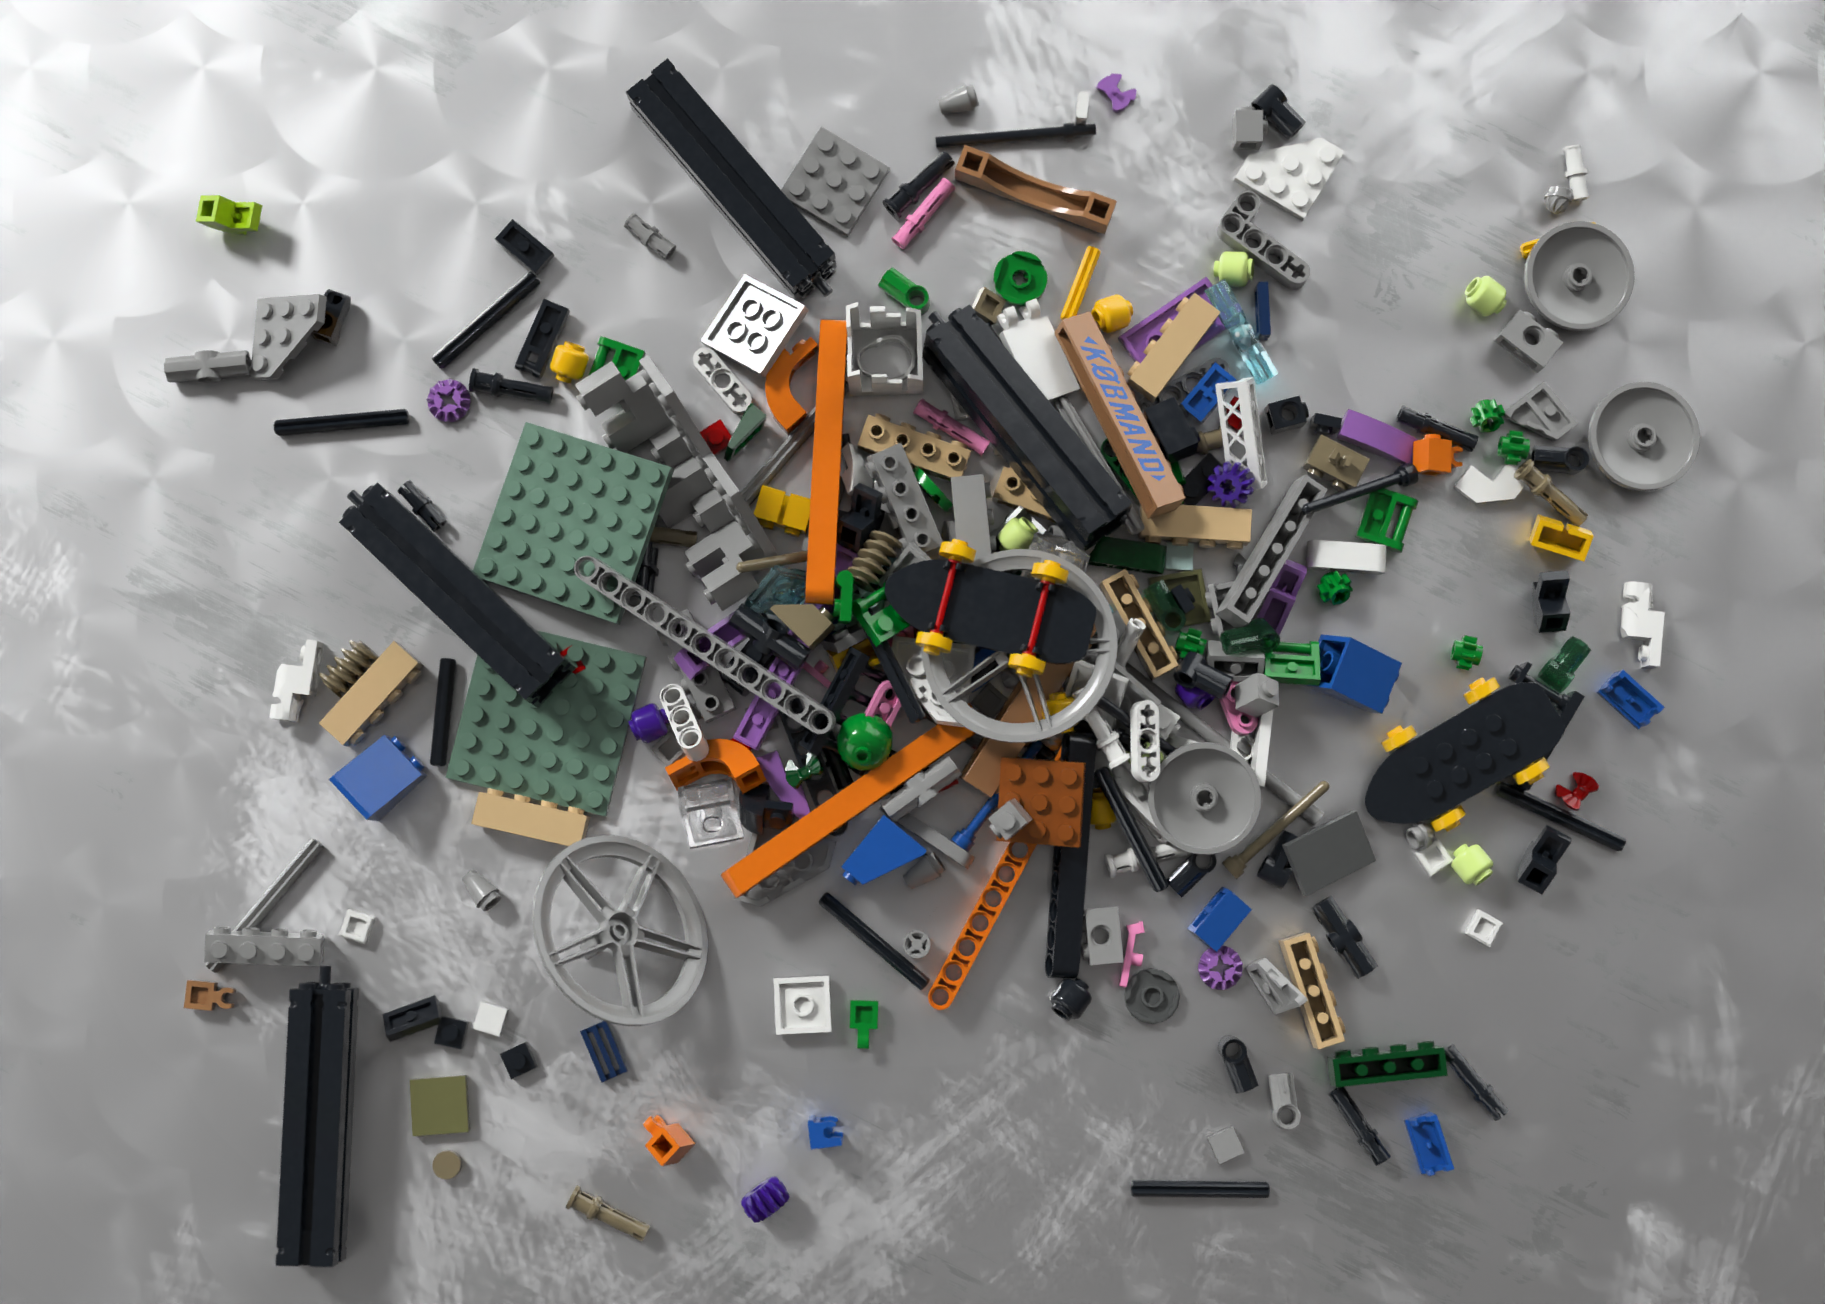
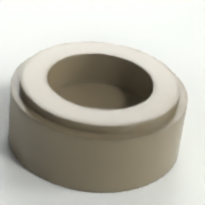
(447, 1164)

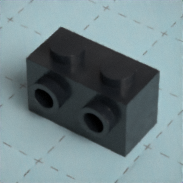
(1172, 430)

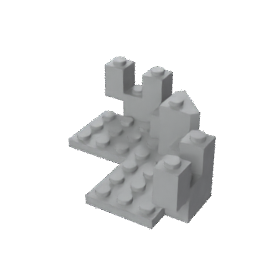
(698, 480)

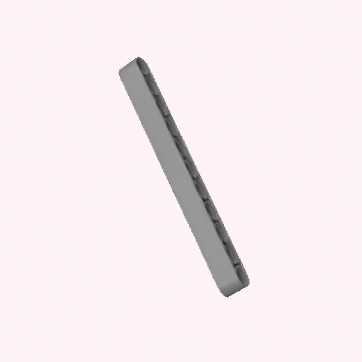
(691, 640)

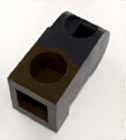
(336, 310)

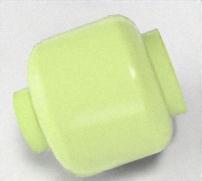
(1235, 268)
(1485, 296)
(1016, 534)
(1472, 864)

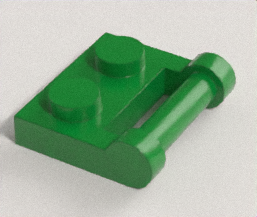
(625, 358)
(1378, 515)
(843, 605)
(881, 625)
(1294, 668)

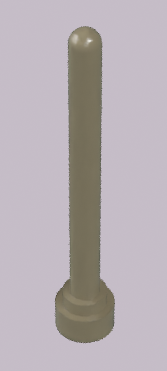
(769, 562)
(1236, 864)

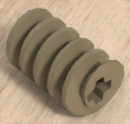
(872, 558)
(348, 667)

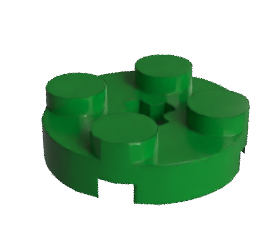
(1011, 266)

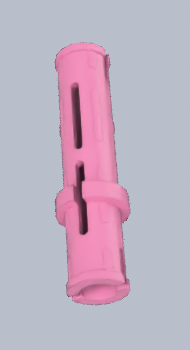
(915, 222)
(952, 427)

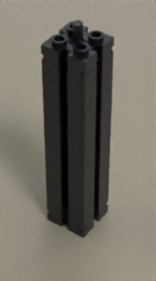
(733, 181)
(1025, 427)
(456, 594)
(317, 1123)

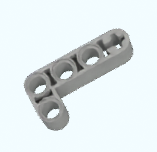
(1267, 245)

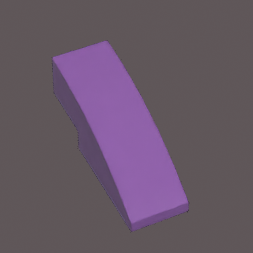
(1376, 437)
(1282, 595)
(692, 664)
(776, 776)

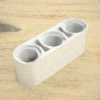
(1346, 557)
(691, 730)

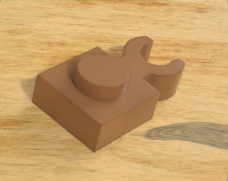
(204, 995)

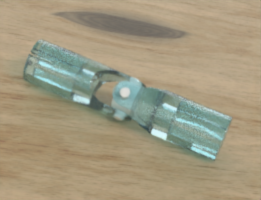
(1235, 321)

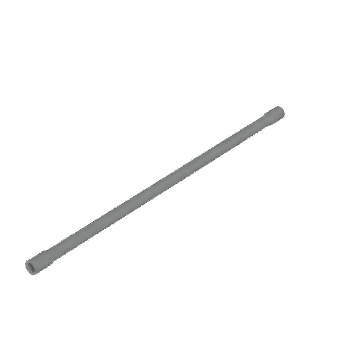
(1311, 814)

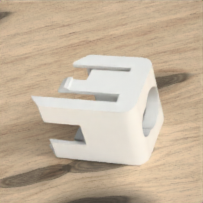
(883, 329)

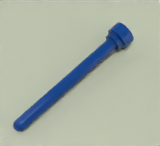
(966, 836)

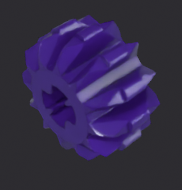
(1222, 487)
(765, 1199)

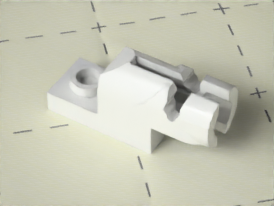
(1641, 623)
(296, 682)

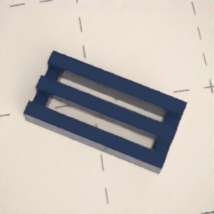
(1262, 311)
(594, 1056)

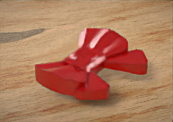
(1585, 785)

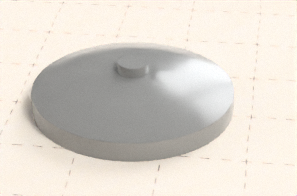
(1579, 276)
(1644, 436)
(1204, 798)

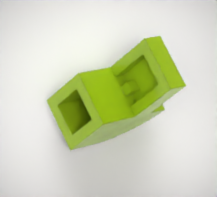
(228, 215)

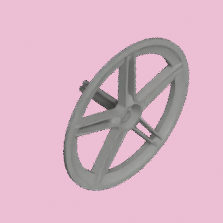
(1050, 726)
(620, 929)

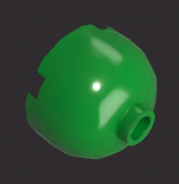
(864, 741)

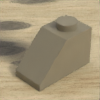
(806, 622)

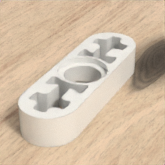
(715, 361)
(1137, 761)

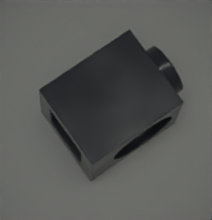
(1279, 424)

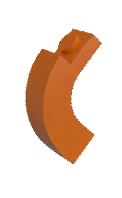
(782, 404)
(723, 758)

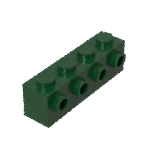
(1387, 1066)

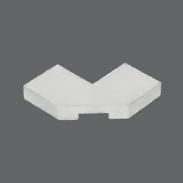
(1480, 489)

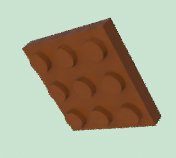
(1051, 796)

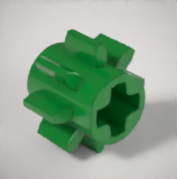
(1487, 415)
(1513, 447)
(1335, 588)
(1190, 642)
(1466, 652)

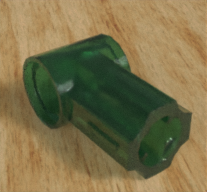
(1164, 605)
(1255, 635)
(1560, 670)

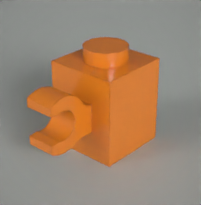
(1434, 455)
(668, 1142)

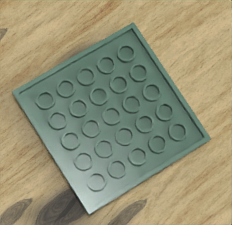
(570, 503)
(566, 746)

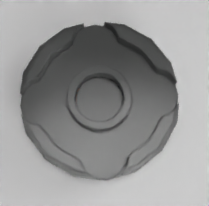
(1151, 996)

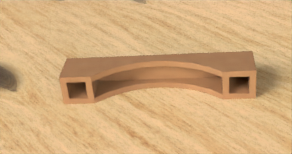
(1070, 204)

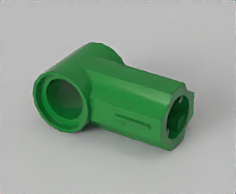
(904, 290)

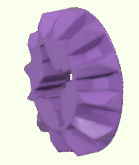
(450, 412)
(1213, 978)

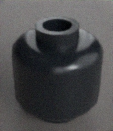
(1070, 999)

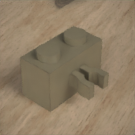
(1335, 463)

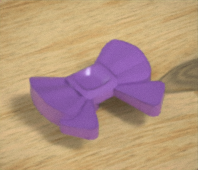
(1119, 99)

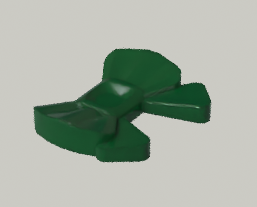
(796, 776)

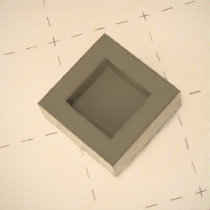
(988, 305)

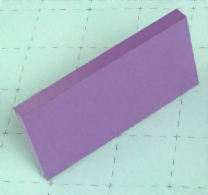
(1139, 336)

